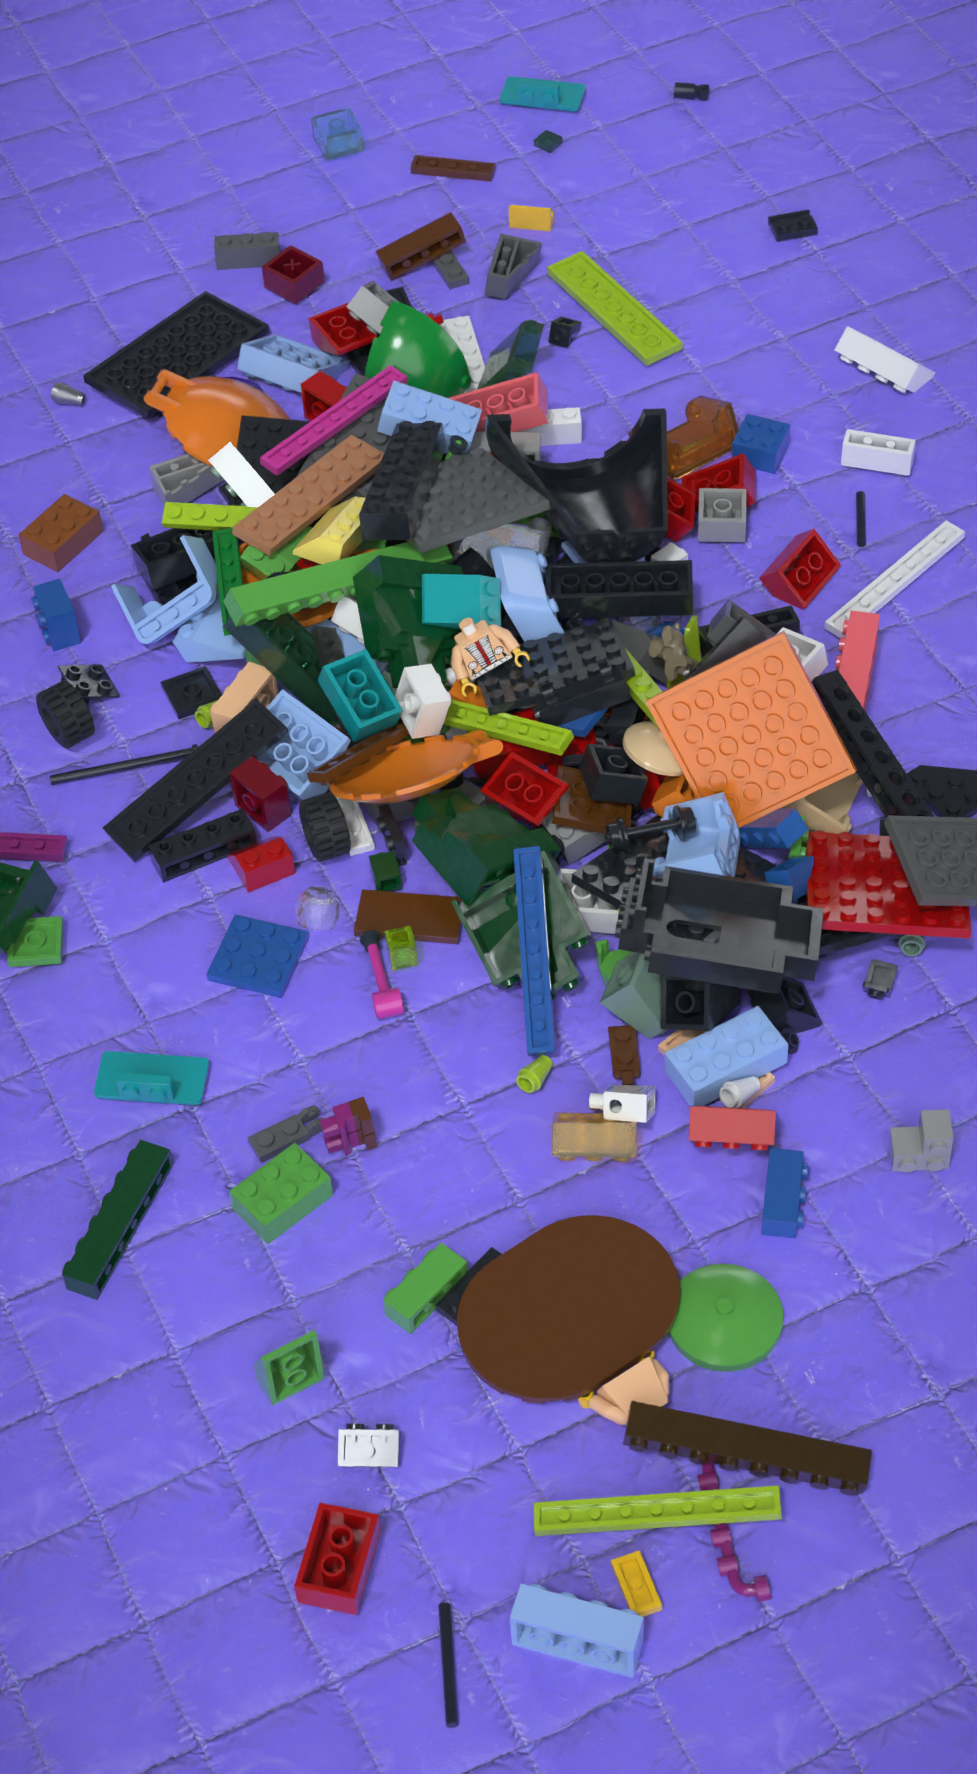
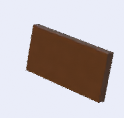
(430, 916)

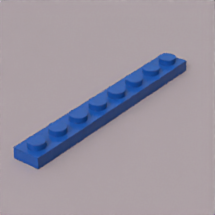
(534, 951)

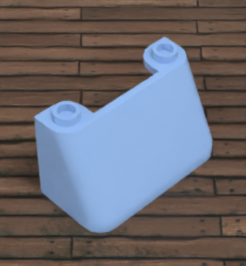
(711, 847)

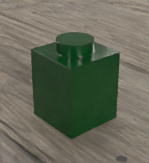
(385, 872)

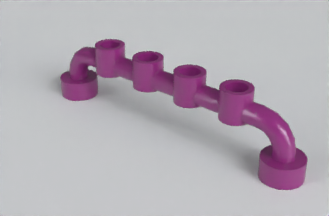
(721, 1538)

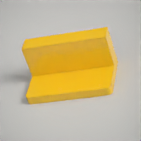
(531, 218)

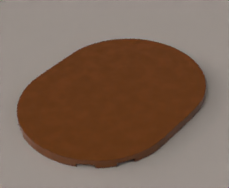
(568, 1309)

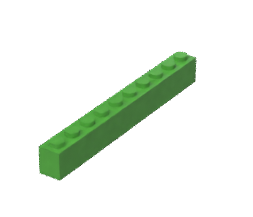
(313, 585)

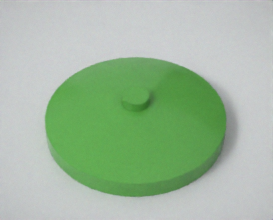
(726, 1318)

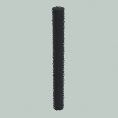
(448, 1665)

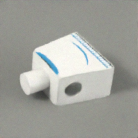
(636, 1101)

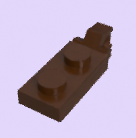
(624, 1053)

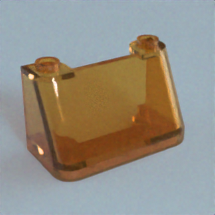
(702, 438)

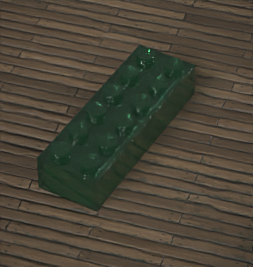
(290, 656)

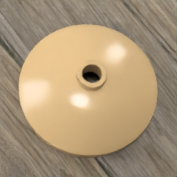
(649, 749)

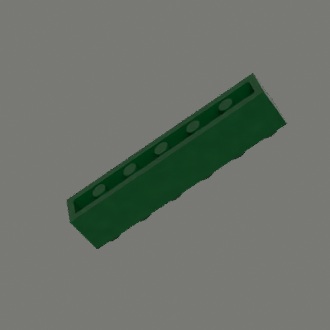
(117, 1219)

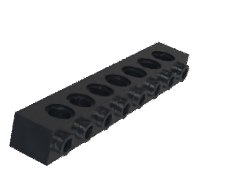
(868, 750)

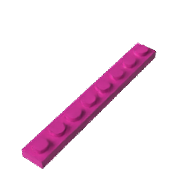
(331, 421)

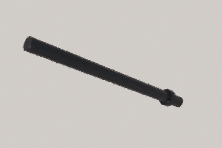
(121, 766)

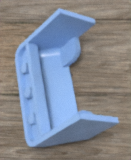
(524, 592)
(156, 620)

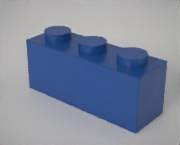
(773, 830)
(784, 1193)

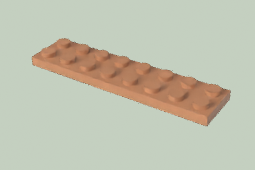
(309, 495)

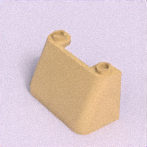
(829, 806)

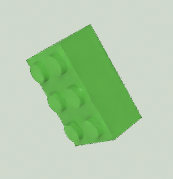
(281, 1193)

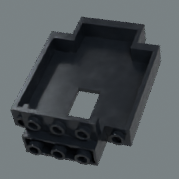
(759, 928)

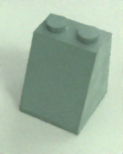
(635, 995)

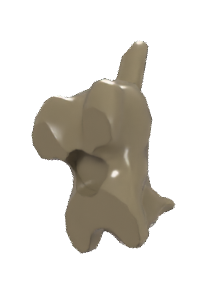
(673, 651)

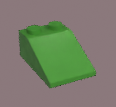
(281, 561)
(290, 1368)

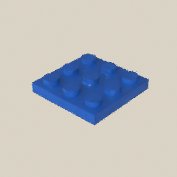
(258, 956)

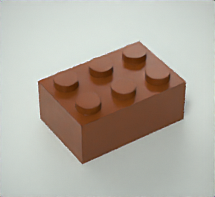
(61, 533)

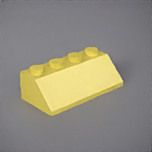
(334, 535)

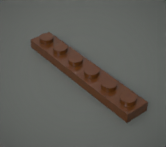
(358, 754)

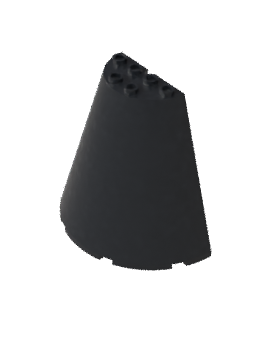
(603, 505)

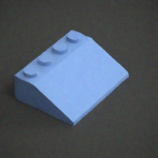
(287, 361)
(204, 638)
(305, 747)

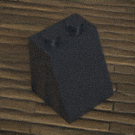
(695, 1003)

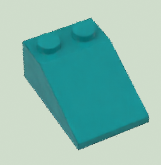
(454, 597)

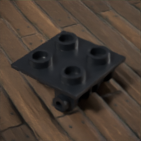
(89, 681)

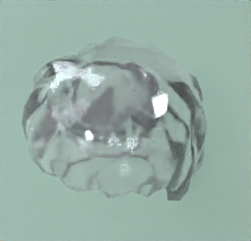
(318, 908)

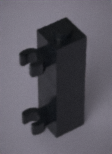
(581, 697)
(621, 718)

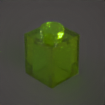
(401, 948)

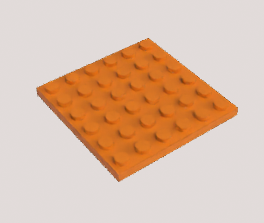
(752, 731)

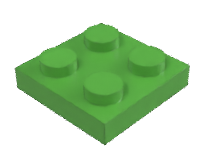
(38, 943)

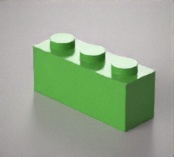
(423, 1287)

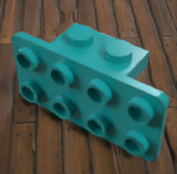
(542, 93)
(151, 1078)

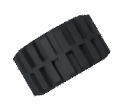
(65, 714)
(324, 826)

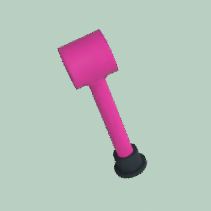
(386, 1001)

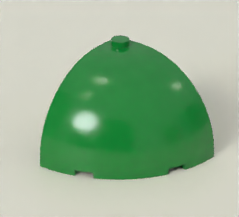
(419, 351)

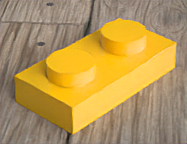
(636, 1584)

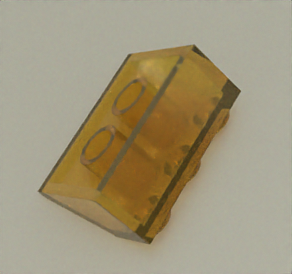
(592, 1137)

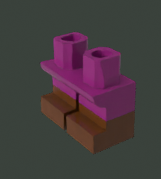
(349, 1127)

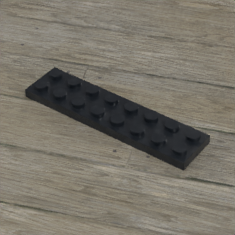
(194, 780)

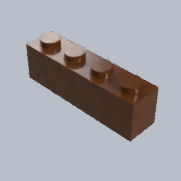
(421, 246)

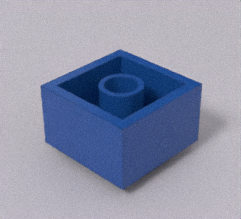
(762, 442)
(55, 615)

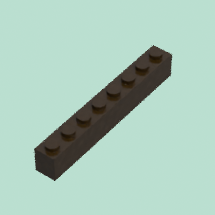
(747, 1448)

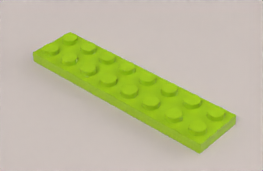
(614, 308)

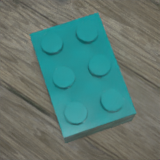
(360, 695)

